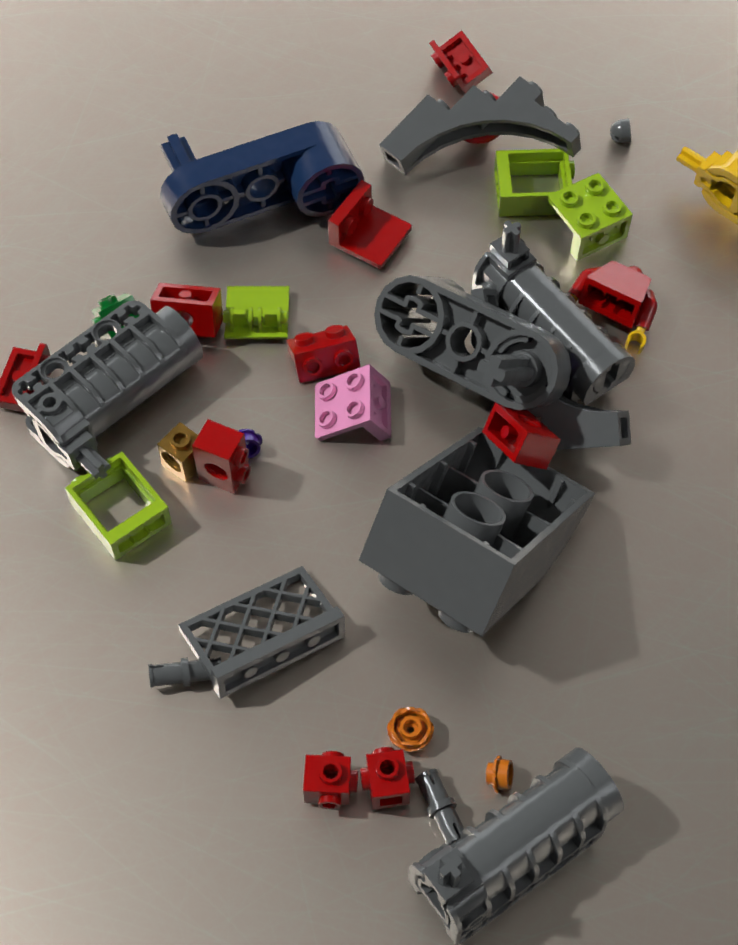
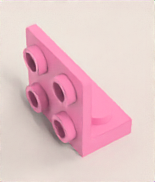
(353, 402)

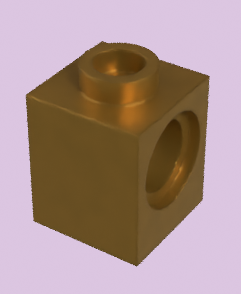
(177, 451)

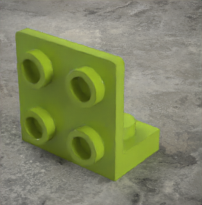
(592, 214)

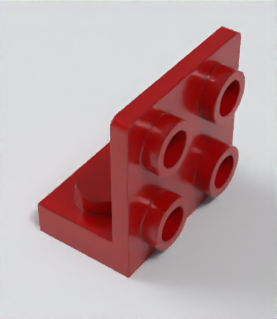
(365, 229)

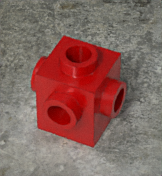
(387, 778)
(329, 780)

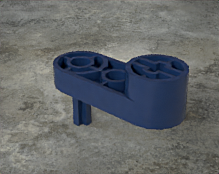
(294, 165)

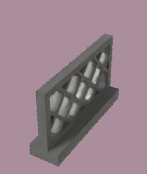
(276, 648)

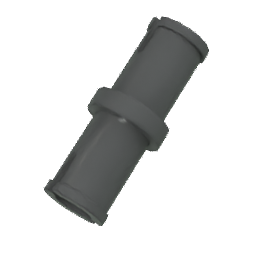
(179, 672)
(440, 806)

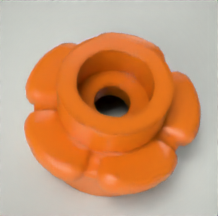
(500, 774)

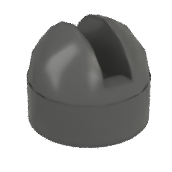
(621, 131)

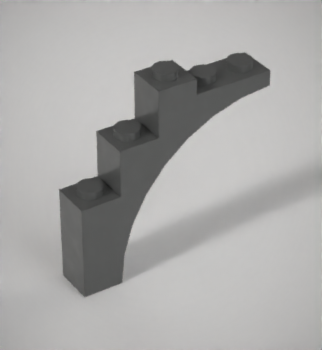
(477, 114)
(573, 422)

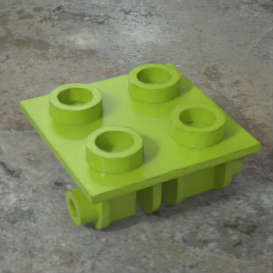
(256, 312)

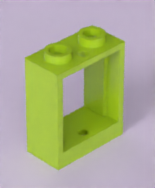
(529, 162)
(134, 529)

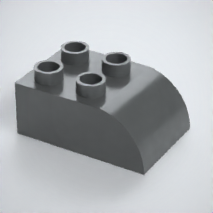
(473, 531)

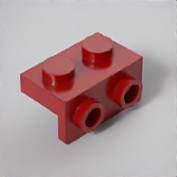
(462, 61)
(324, 353)
(18, 364)

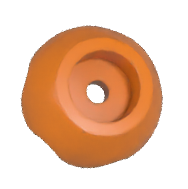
(410, 718)

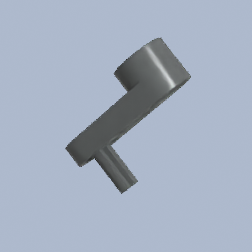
(514, 377)

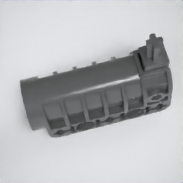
(535, 297)
(105, 381)
(518, 845)

